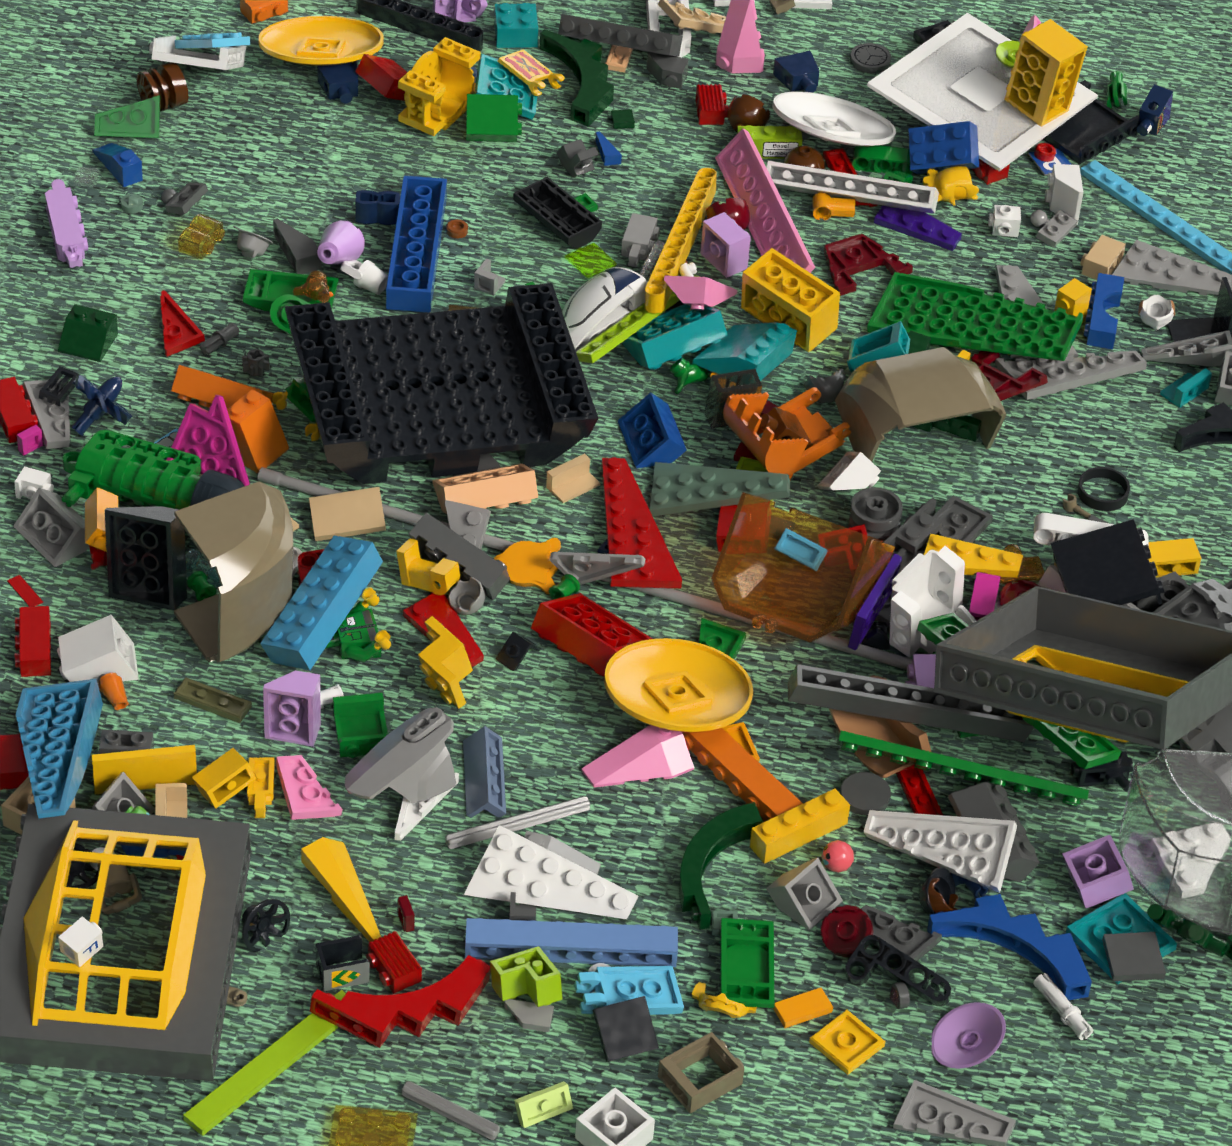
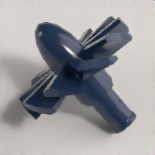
(100, 402)

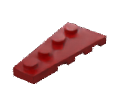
(440, 609)

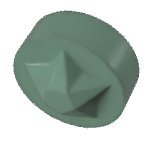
(132, 203)

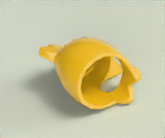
(952, 184)

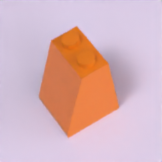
(257, 430)

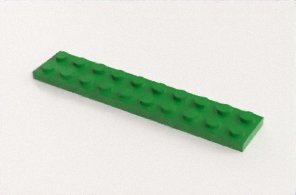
(1082, 747)
(951, 766)

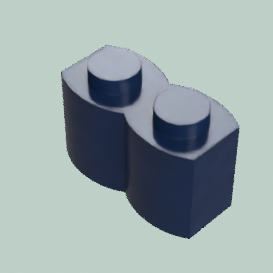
(376, 207)

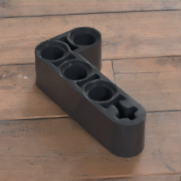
(901, 974)

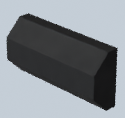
(559, 212)

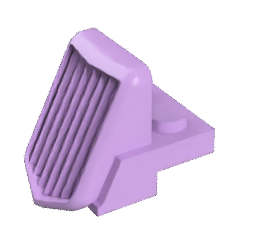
(460, 9)

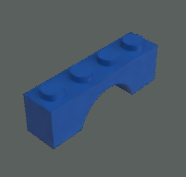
(1102, 326)

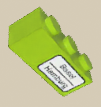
(774, 141)

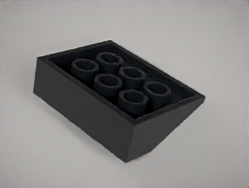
(146, 556)

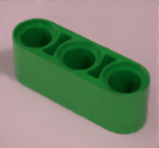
(881, 159)

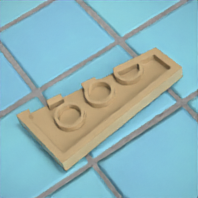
(694, 19)

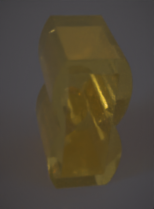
(201, 236)

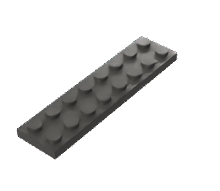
(960, 522)

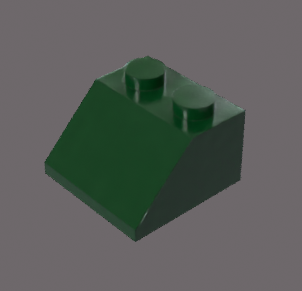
(88, 333)

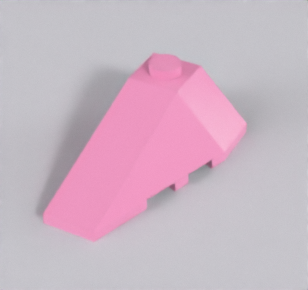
(643, 756)

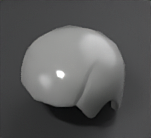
(467, 596)

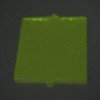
(590, 260)

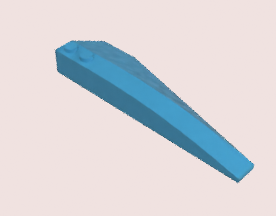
(57, 740)

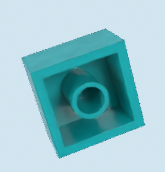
(516, 25)

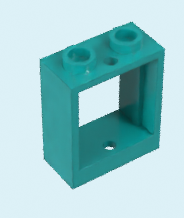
(878, 345)

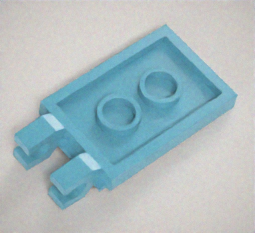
(630, 982)

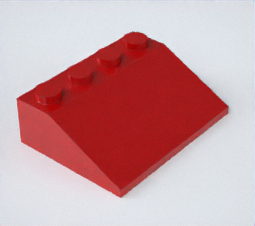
(584, 630)

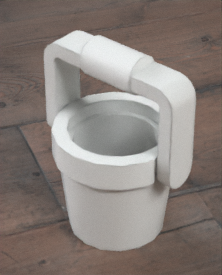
(366, 275)

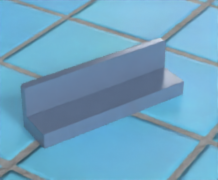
(484, 773)

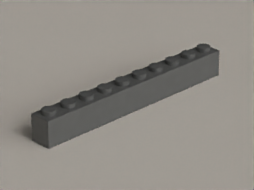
(901, 703)

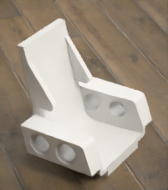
(924, 590)

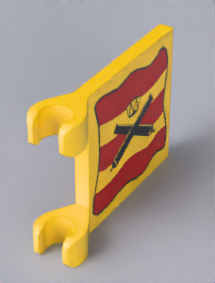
(530, 71)

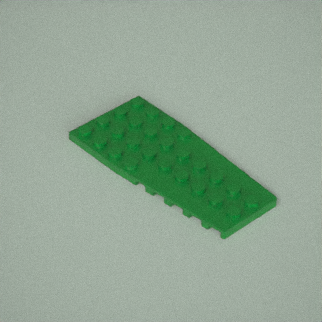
(972, 320)

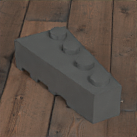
(441, 542)

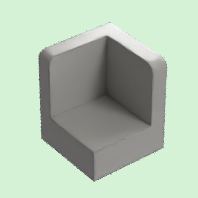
(486, 280)

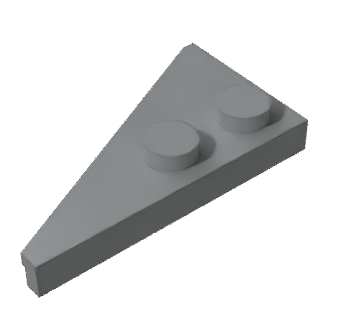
(595, 566)

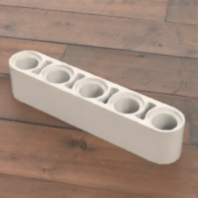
(1053, 527)

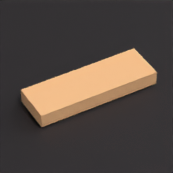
(618, 58)

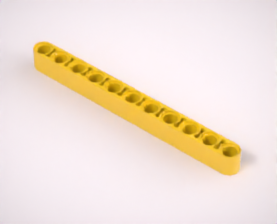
(680, 239)

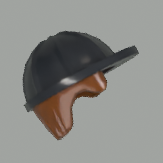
(938, 892)

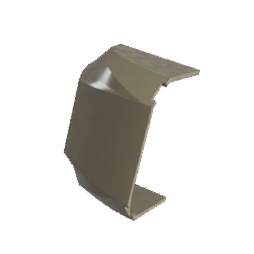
(915, 392)
(251, 547)

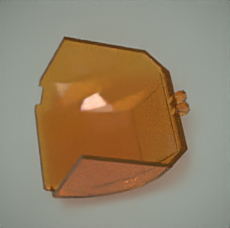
(784, 593)

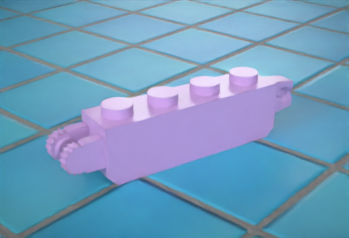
(65, 224)

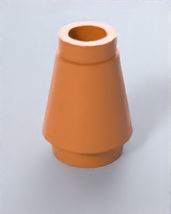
(113, 689)

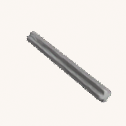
(518, 822)

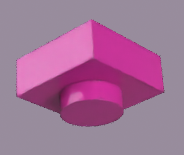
(29, 440)

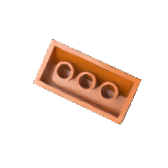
(204, 386)

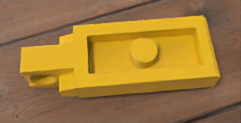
(262, 789)

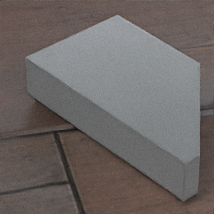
(531, 1016)

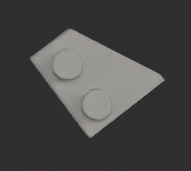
(468, 521)

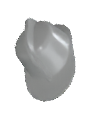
(251, 243)

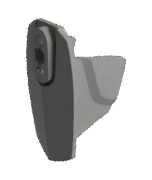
(408, 760)

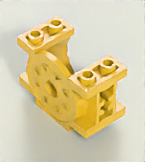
(438, 87)

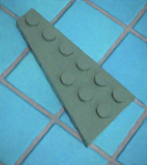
(693, 488)

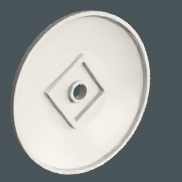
(833, 119)

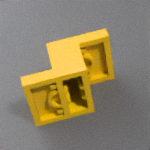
(444, 663)

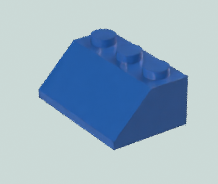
(651, 433)

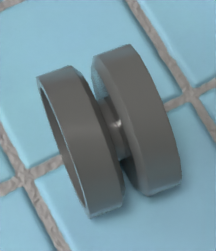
(876, 509)

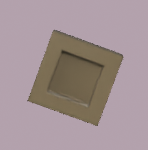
(782, 6)

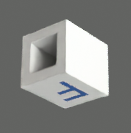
(81, 941)

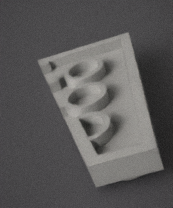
(948, 1116)

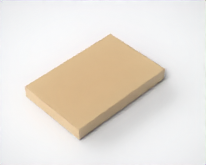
(347, 513)

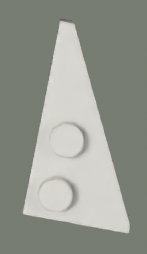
(413, 813)

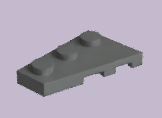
(900, 935)

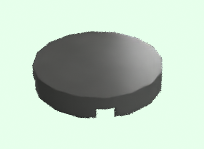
(866, 792)

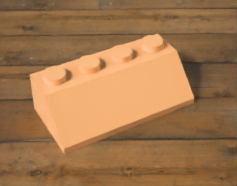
(489, 487)

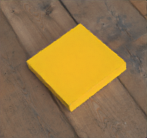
(847, 1042)

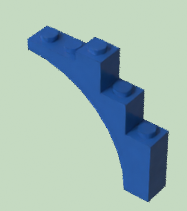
(1023, 935)

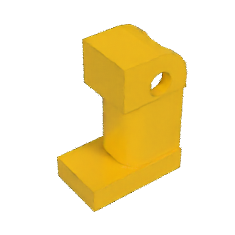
(424, 573)

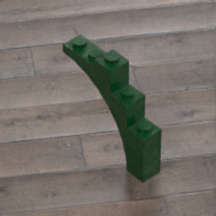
(591, 73)
(963, 426)

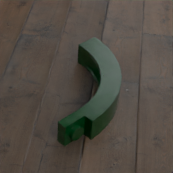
(711, 839)

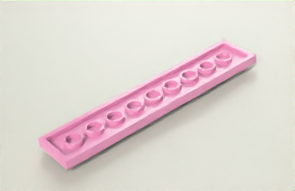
(769, 218)

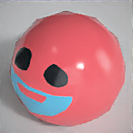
(837, 856)

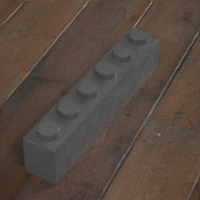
(620, 35)

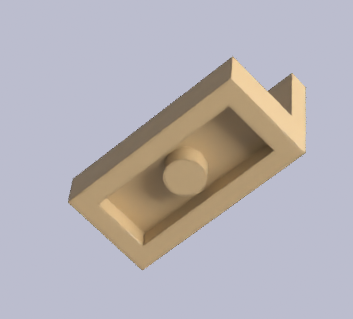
(571, 479)

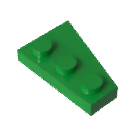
(132, 120)
(721, 637)

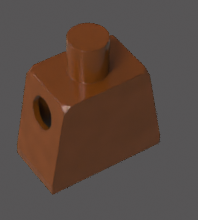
(784, 425)

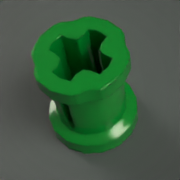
(199, 583)
(566, 587)

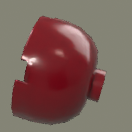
(734, 208)

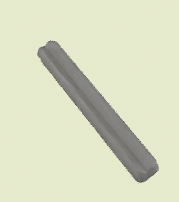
(450, 1110)

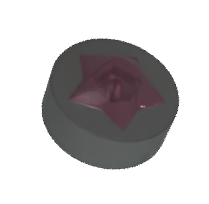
(900, 995)

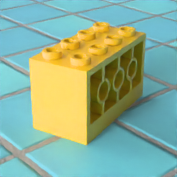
(1045, 72)
(788, 294)

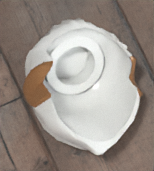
(1156, 311)

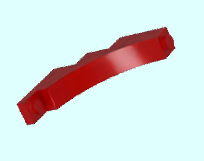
(377, 1015)

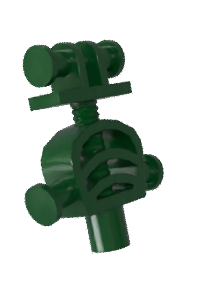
(1187, 930)

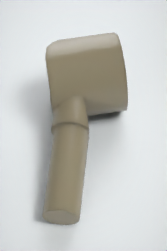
(1071, 506)

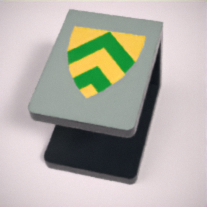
(341, 974)

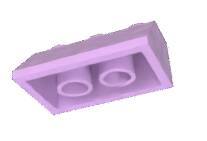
(293, 708)

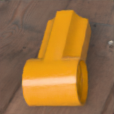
(825, 206)

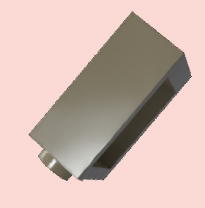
(684, 1089)

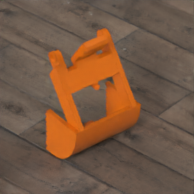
(783, 456)

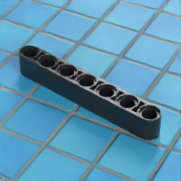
(421, 21)

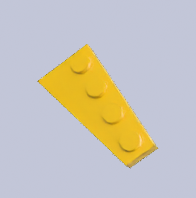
(979, 557)

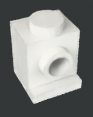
(29, 482)

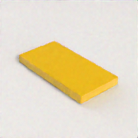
(145, 767)

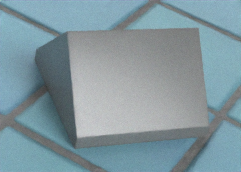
(122, 795)

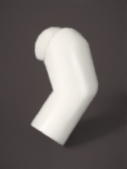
(688, 269)

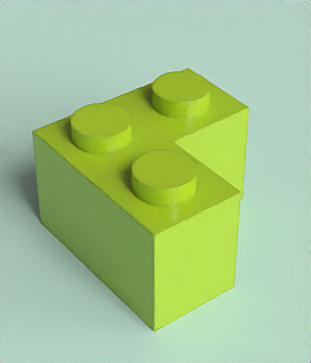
(529, 974)

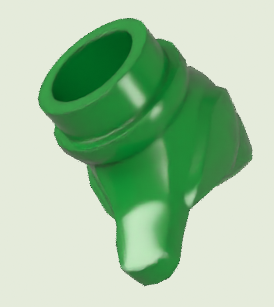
(687, 373)

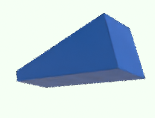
(607, 151)

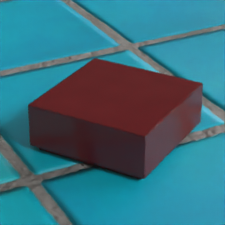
(405, 913)

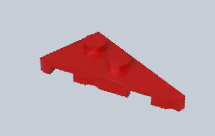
(178, 328)

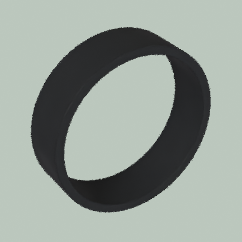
(1103, 505)

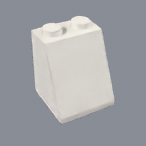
(96, 651)

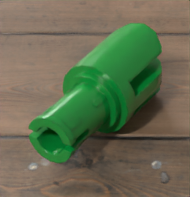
(1117, 90)

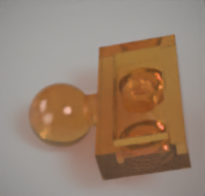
(1030, 569)

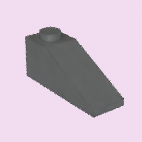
(297, 247)

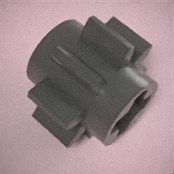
(256, 362)

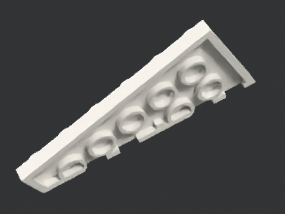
(963, 845)
(544, 879)

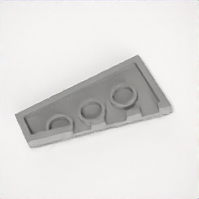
(51, 418)

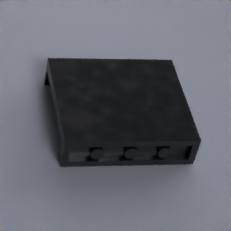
(1091, 131)
(1108, 565)

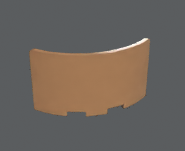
(882, 729)

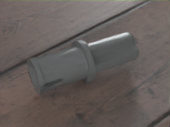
(219, 338)

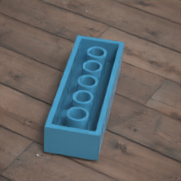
(321, 602)

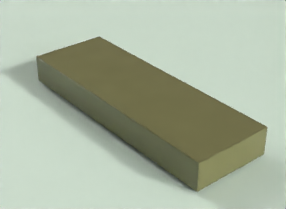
(212, 700)

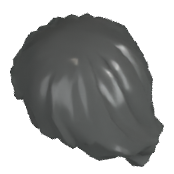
(828, 387)

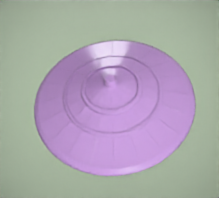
(968, 1035)

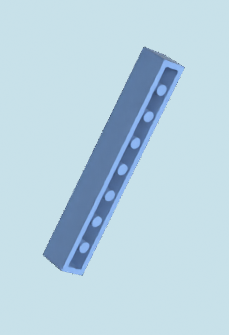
(573, 941)

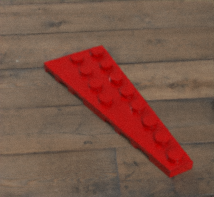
(634, 530)

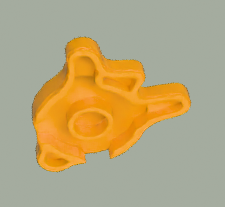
(530, 563)

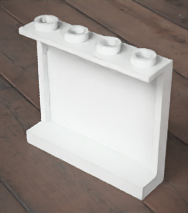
(229, 58)

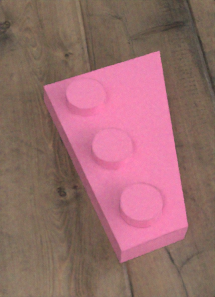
(302, 791)

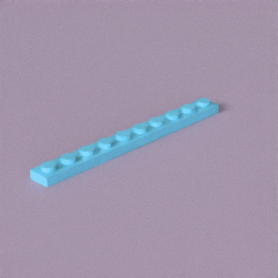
(1158, 215)

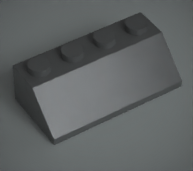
(991, 802)

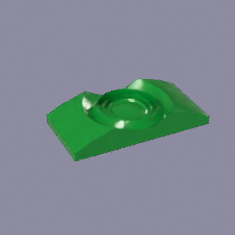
(266, 286)
(747, 961)

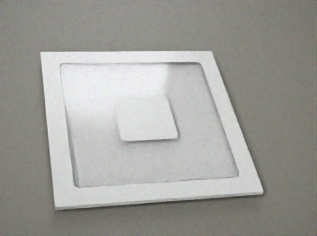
(962, 80)

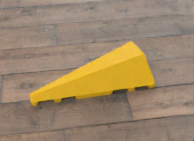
(334, 870)

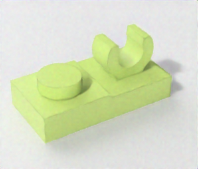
(543, 1104)

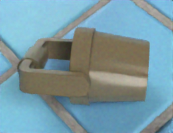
(120, 882)

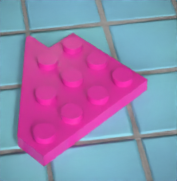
(211, 439)

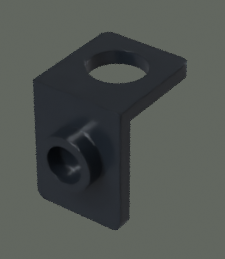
(515, 651)

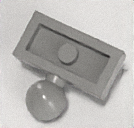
(1053, 229)

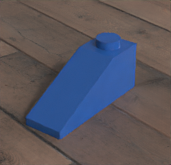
(121, 163)

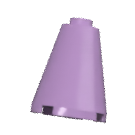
(340, 243)

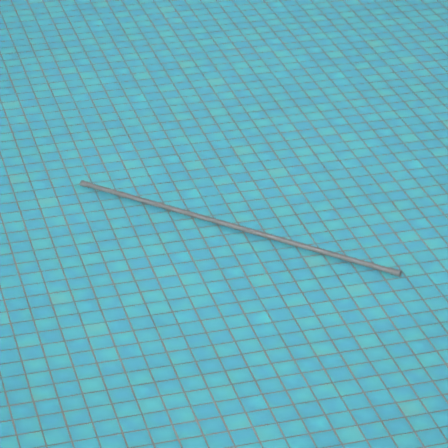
(278, 479)

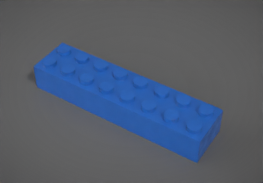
(416, 244)

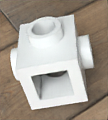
(1005, 220)

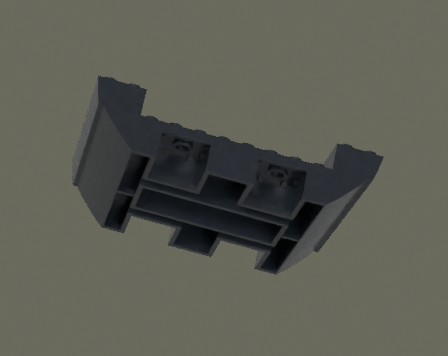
(444, 385)

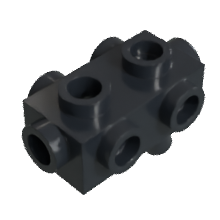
(1109, 773)

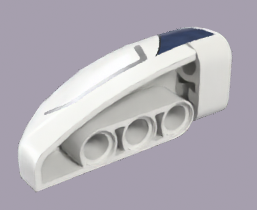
(602, 303)

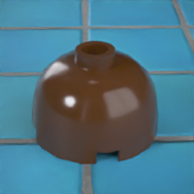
(747, 111)
(806, 157)

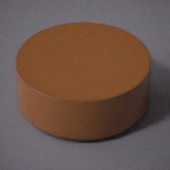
(457, 228)

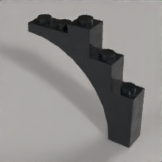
(1213, 429)

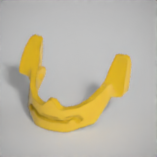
(719, 1003)

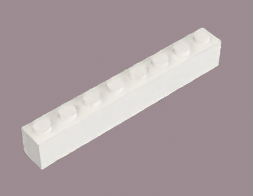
(853, 186)

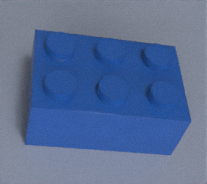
(943, 147)

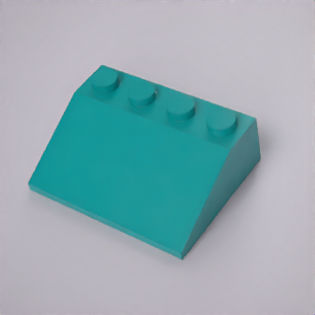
(675, 334)
(749, 347)

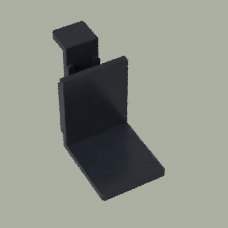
(1195, 327)

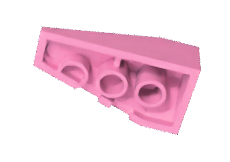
(739, 40)
(699, 291)

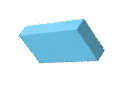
(801, 549)

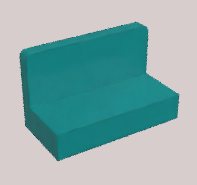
(1187, 387)

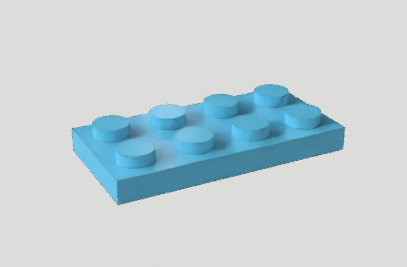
(212, 40)

